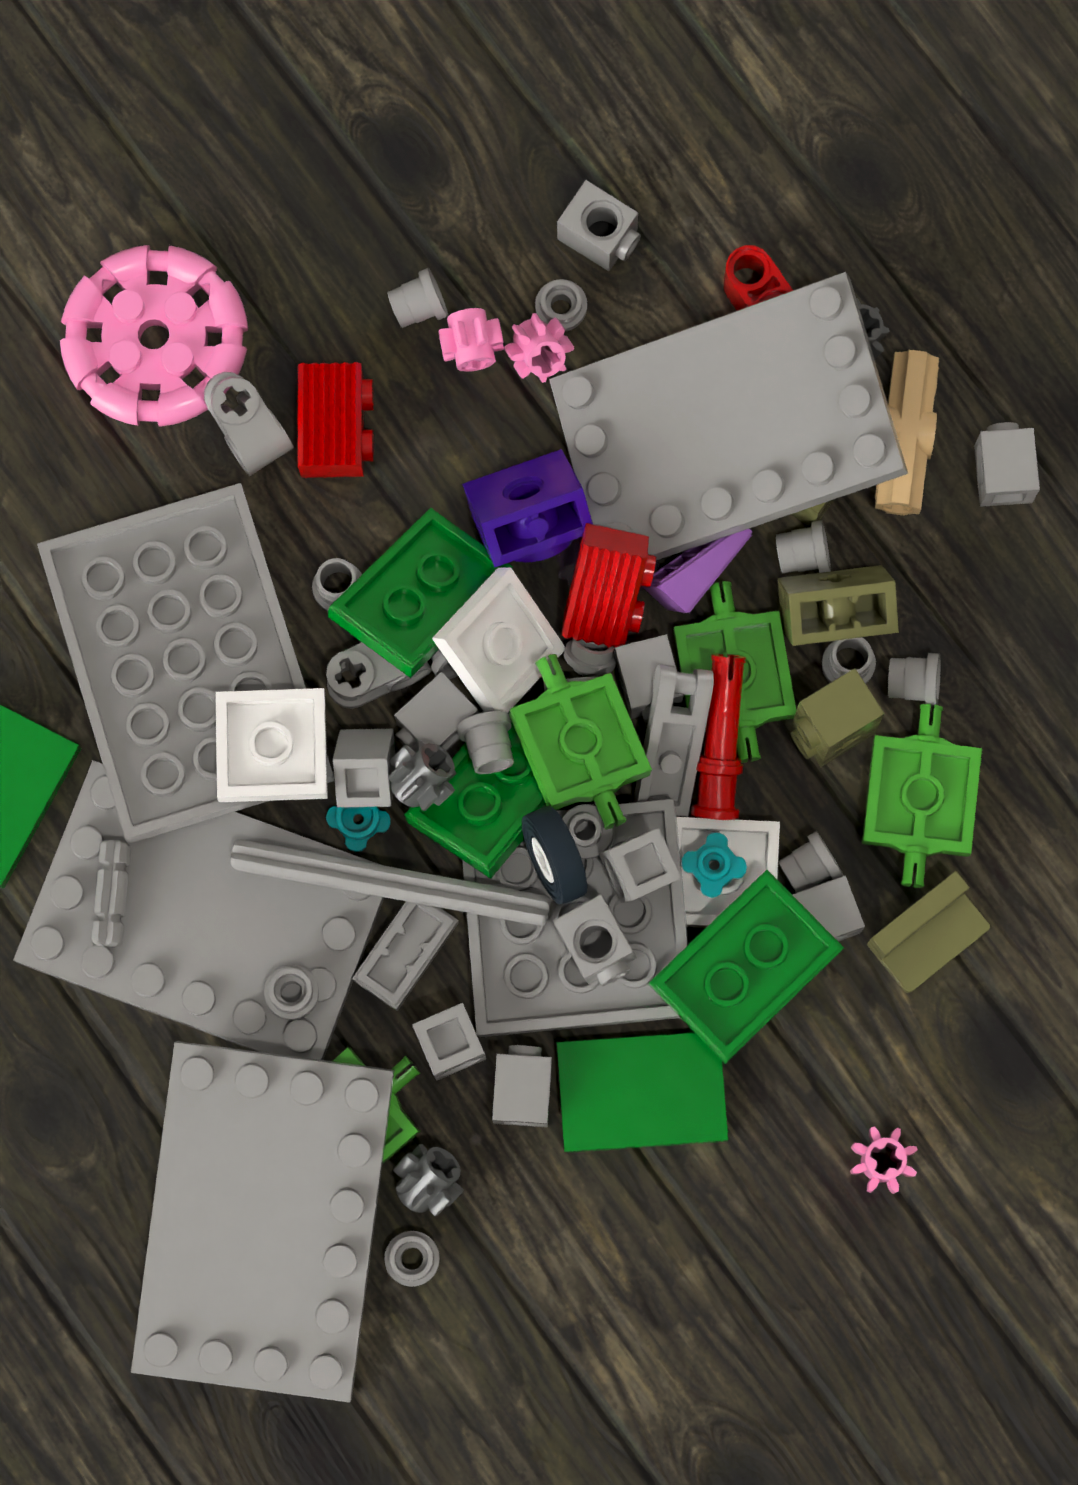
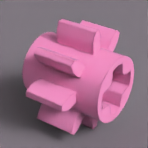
(471, 339)
(539, 347)
(898, 1155)

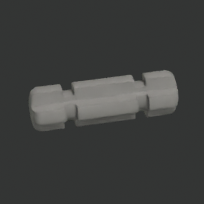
(111, 893)

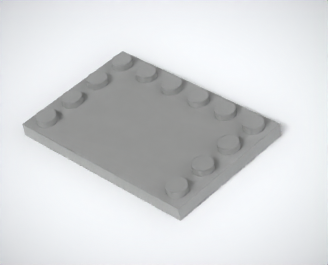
(731, 421)
(155, 626)
(199, 929)
(262, 1221)

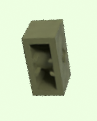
(838, 605)
(836, 718)

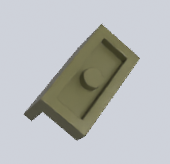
(929, 933)

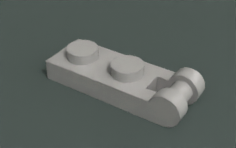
(675, 736)

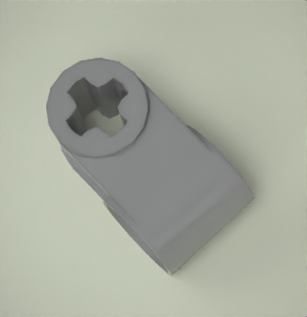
(251, 427)
(375, 676)

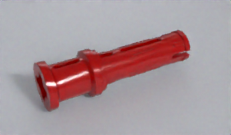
(719, 762)

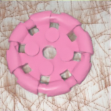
(145, 306)

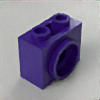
(528, 509)

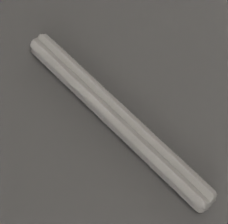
(390, 882)

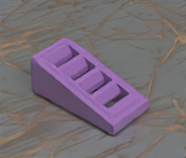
(689, 576)

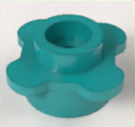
(358, 835)
(711, 880)

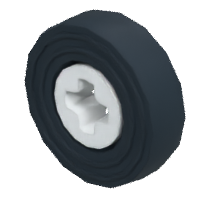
(554, 855)

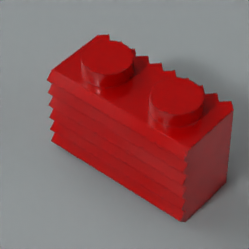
(332, 420)
(606, 586)

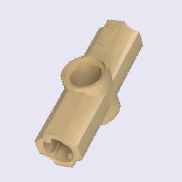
(911, 408)

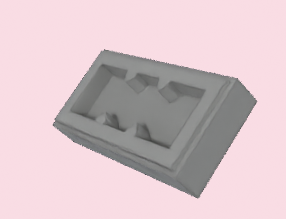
(405, 952)

